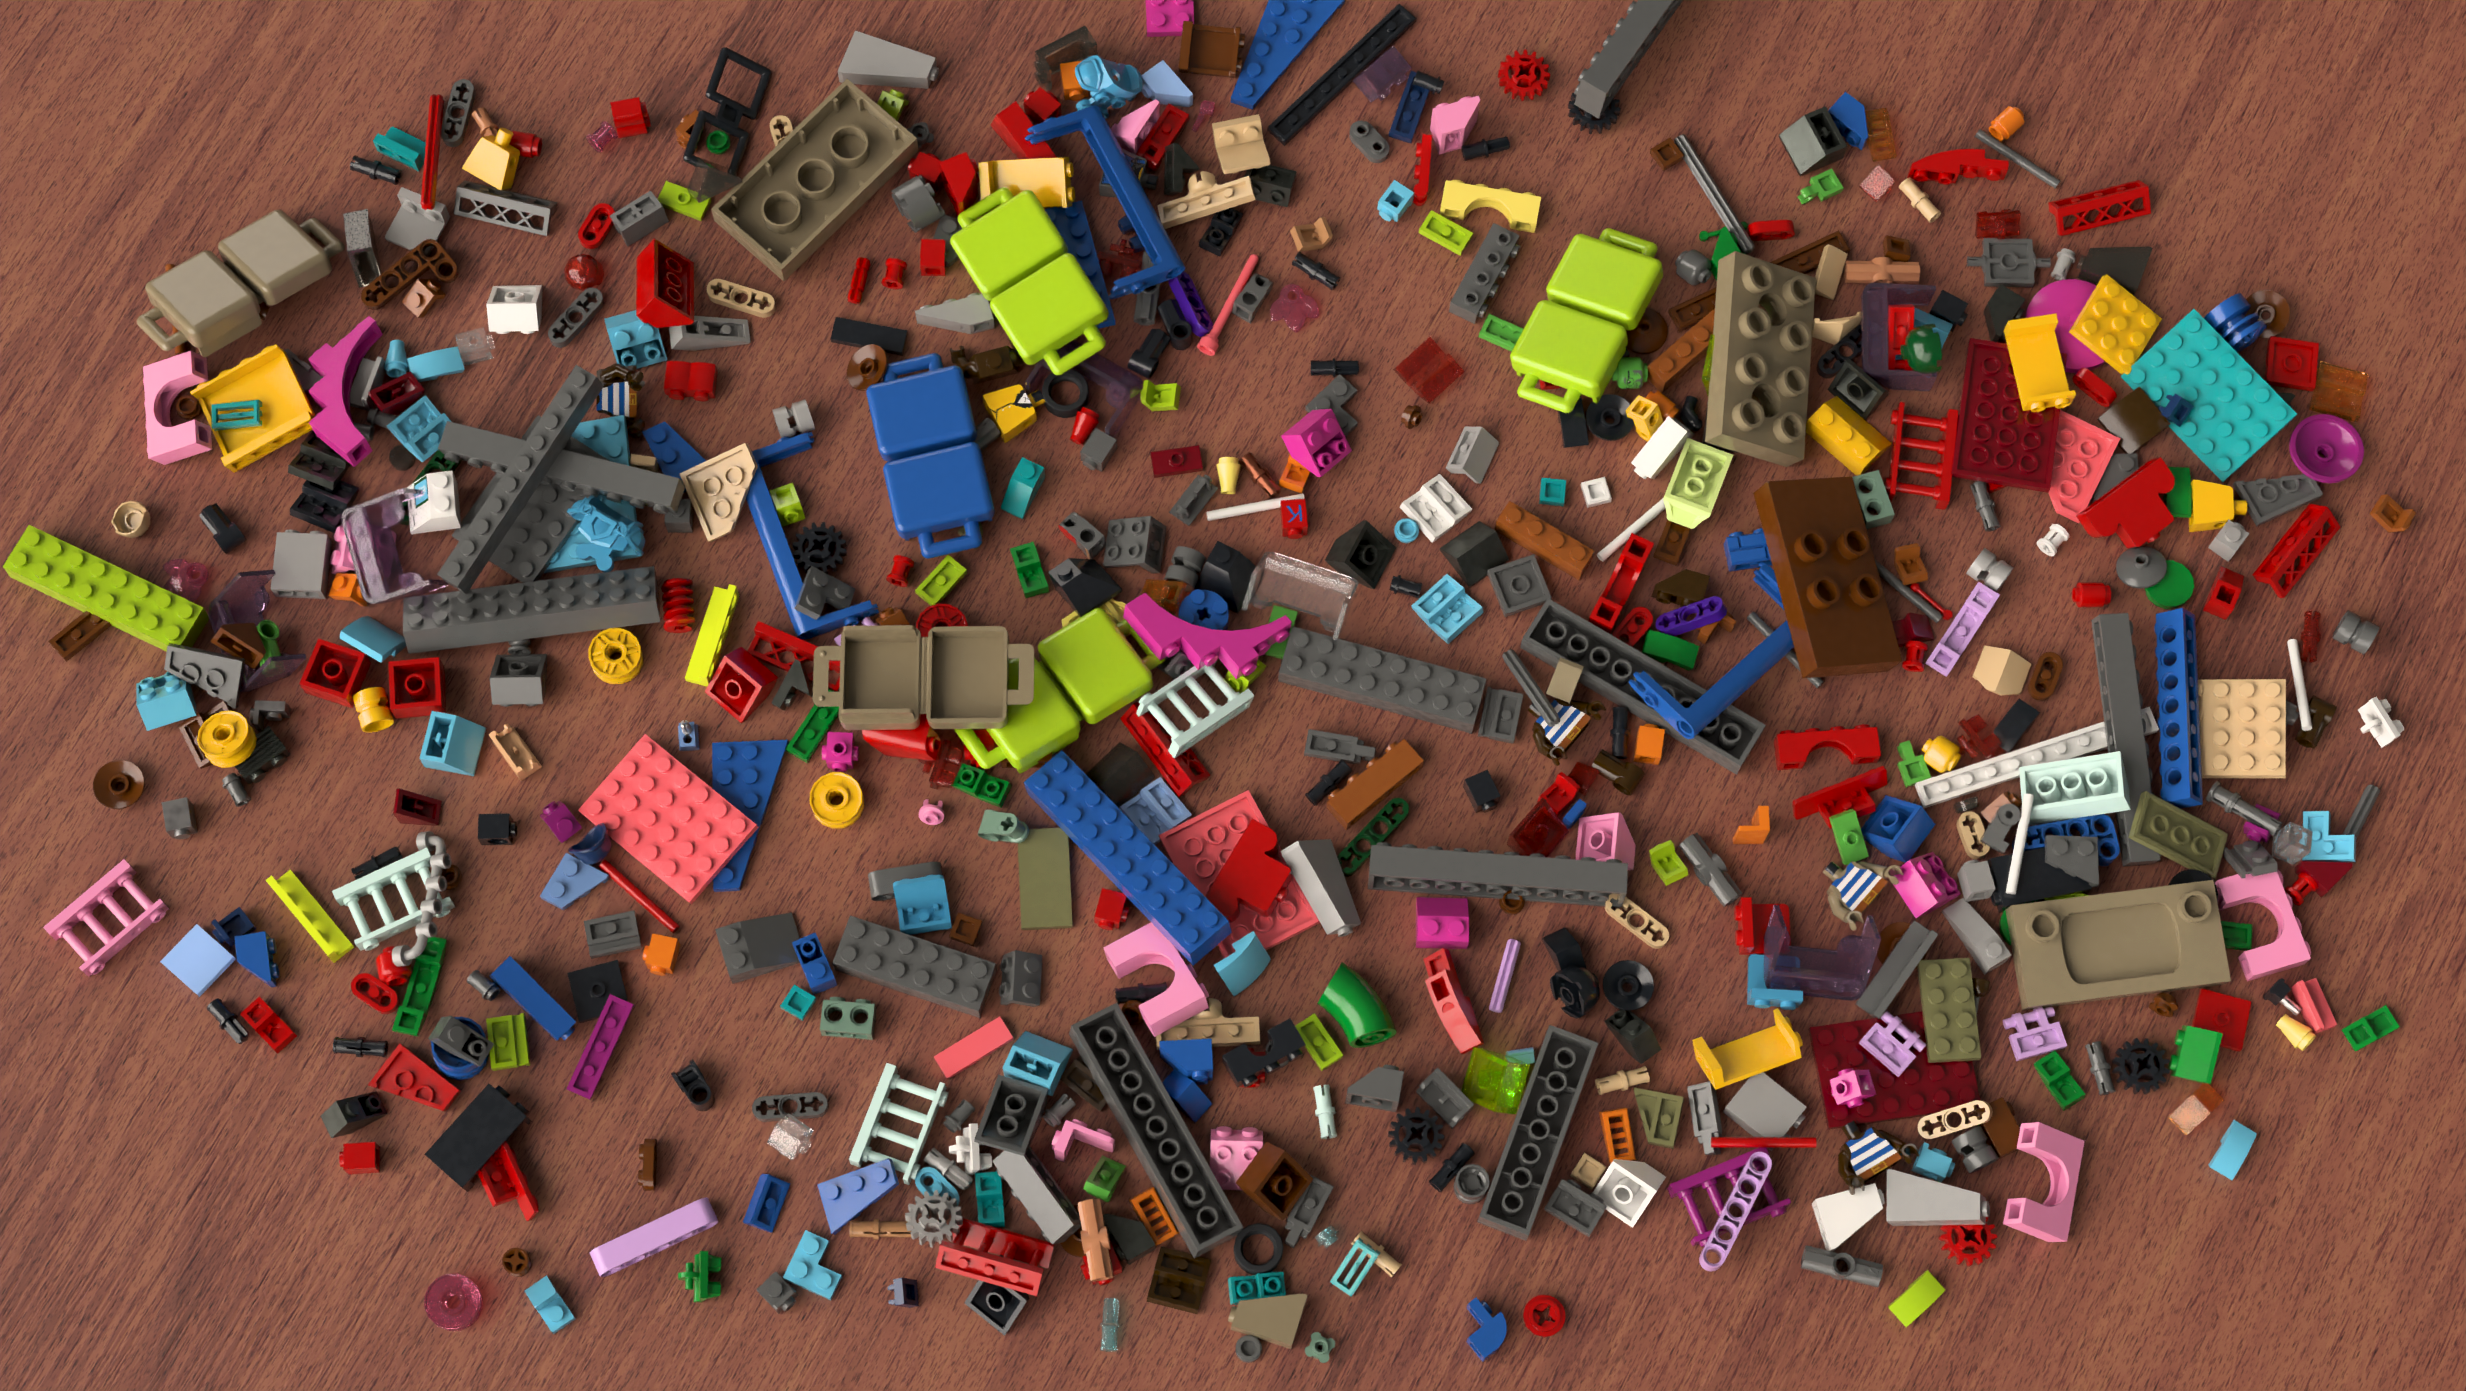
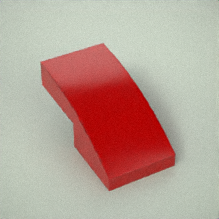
(268, 1025)

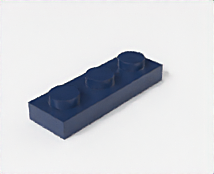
(1409, 111)

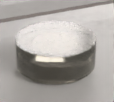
(401, 458)
(1966, 805)

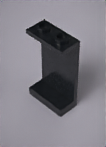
(2035, 882)
(477, 1135)

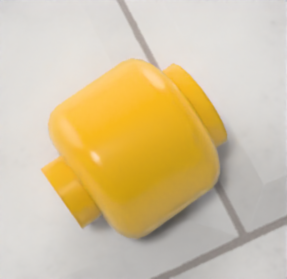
(1941, 754)

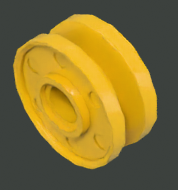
(610, 642)
(226, 739)
(834, 785)

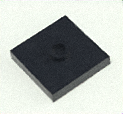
(593, 986)

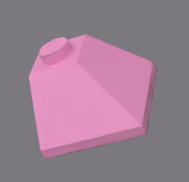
(1136, 126)
(1605, 839)

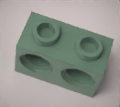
(1875, 499)
(846, 1026)

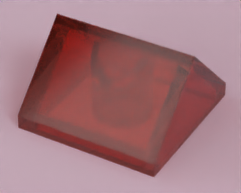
(1538, 831)

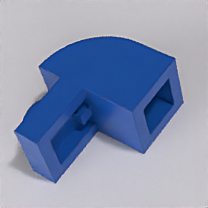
(1492, 1331)

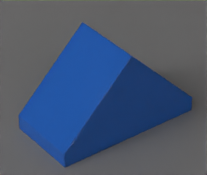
(1186, 1095)

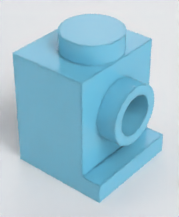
(1397, 195)
(1933, 1163)

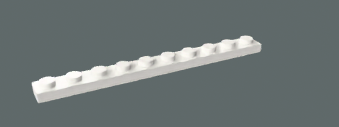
(2006, 766)

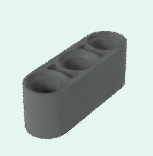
(882, 880)

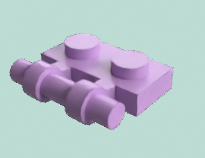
(2037, 1040)
(1887, 1048)

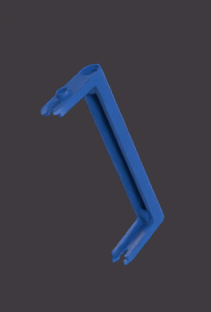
(1128, 191)
(778, 550)
(1731, 686)

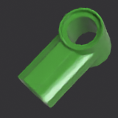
(268, 633)

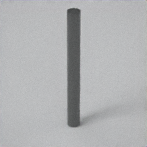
(2017, 158)
(1908, 593)
(1791, 656)

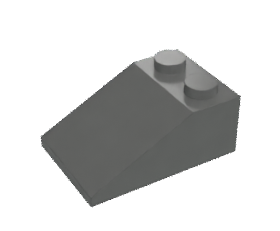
(758, 946)
(1012, 1115)

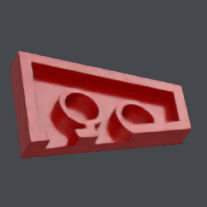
(415, 1080)

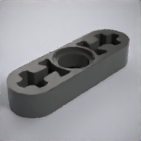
(462, 122)
(558, 325)
(771, 1114)

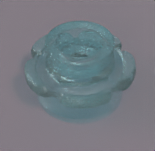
(1327, 1236)

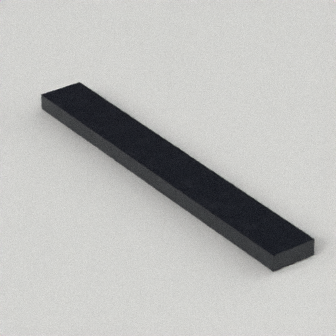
(1341, 74)

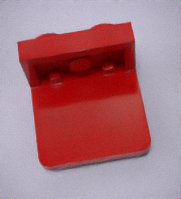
(1753, 924)

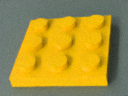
(2115, 325)

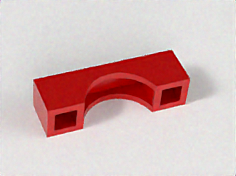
(1621, 583)
(1858, 744)

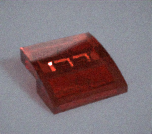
(1428, 370)

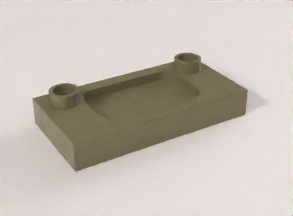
(2117, 945)

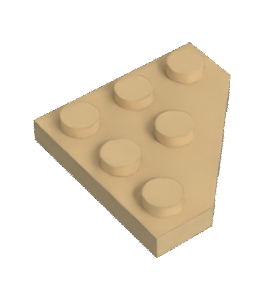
(720, 489)

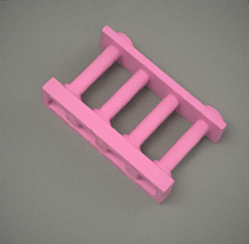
(83, 908)

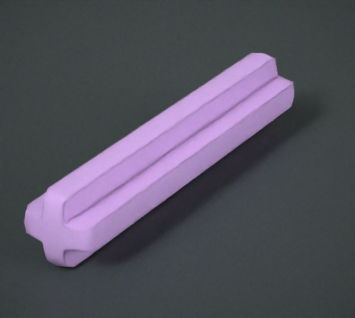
(1504, 975)

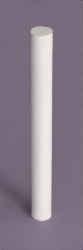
(1249, 508)
(1634, 528)
(2299, 684)
(2019, 844)

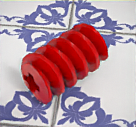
(676, 605)

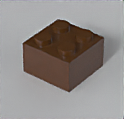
(1274, 1181)

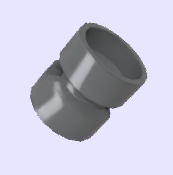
(1185, 567)
(2355, 632)
(1974, 1149)
(1471, 1184)

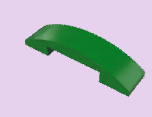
(421, 988)

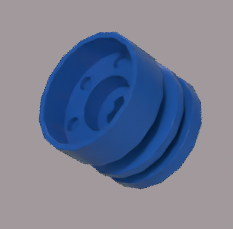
(2231, 323)
(456, 1067)

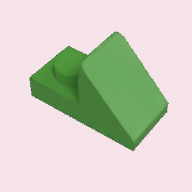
(1104, 1179)

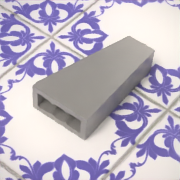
(886, 64)
(1323, 884)
(1928, 1202)

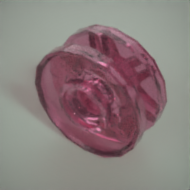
(437, 1300)

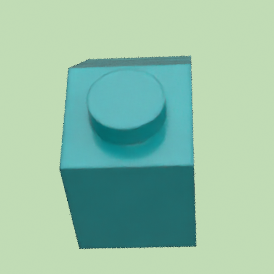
(1023, 488)

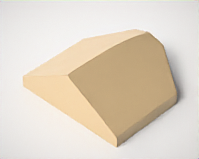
(1834, 329)
(2001, 671)

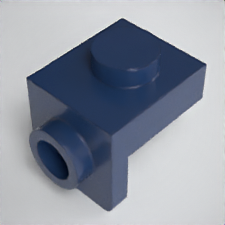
(232, 925)

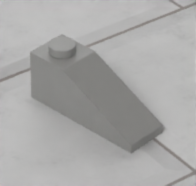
(709, 333)
(1977, 936)

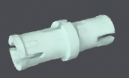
(1325, 1111)

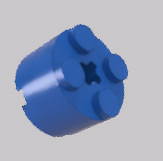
(1207, 604)

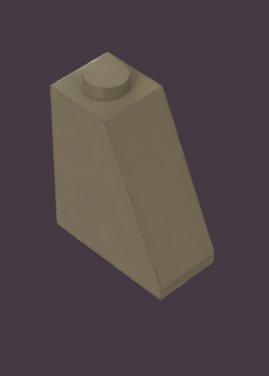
(1269, 1318)

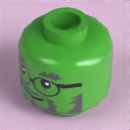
(1630, 373)

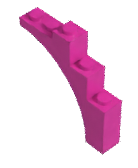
(332, 392)
(1201, 645)

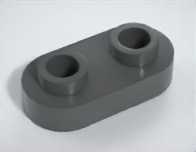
(1368, 140)

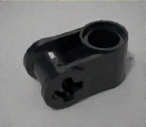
(691, 1083)

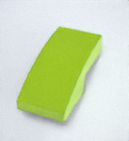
(1916, 1298)

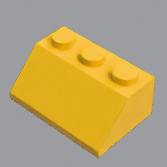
(1846, 435)

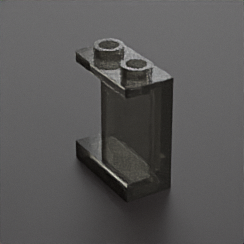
(1070, 48)

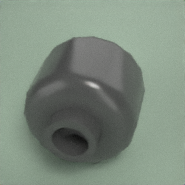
(1693, 267)

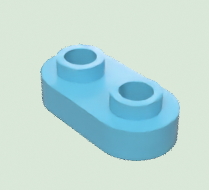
(939, 1183)

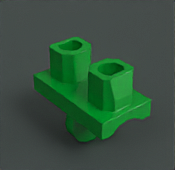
(703, 1265)

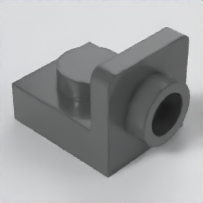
(778, 1293)

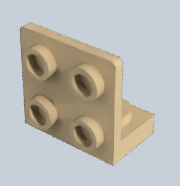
(1240, 144)

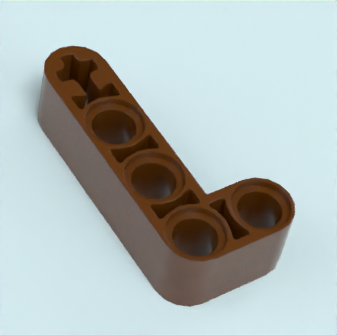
(405, 278)

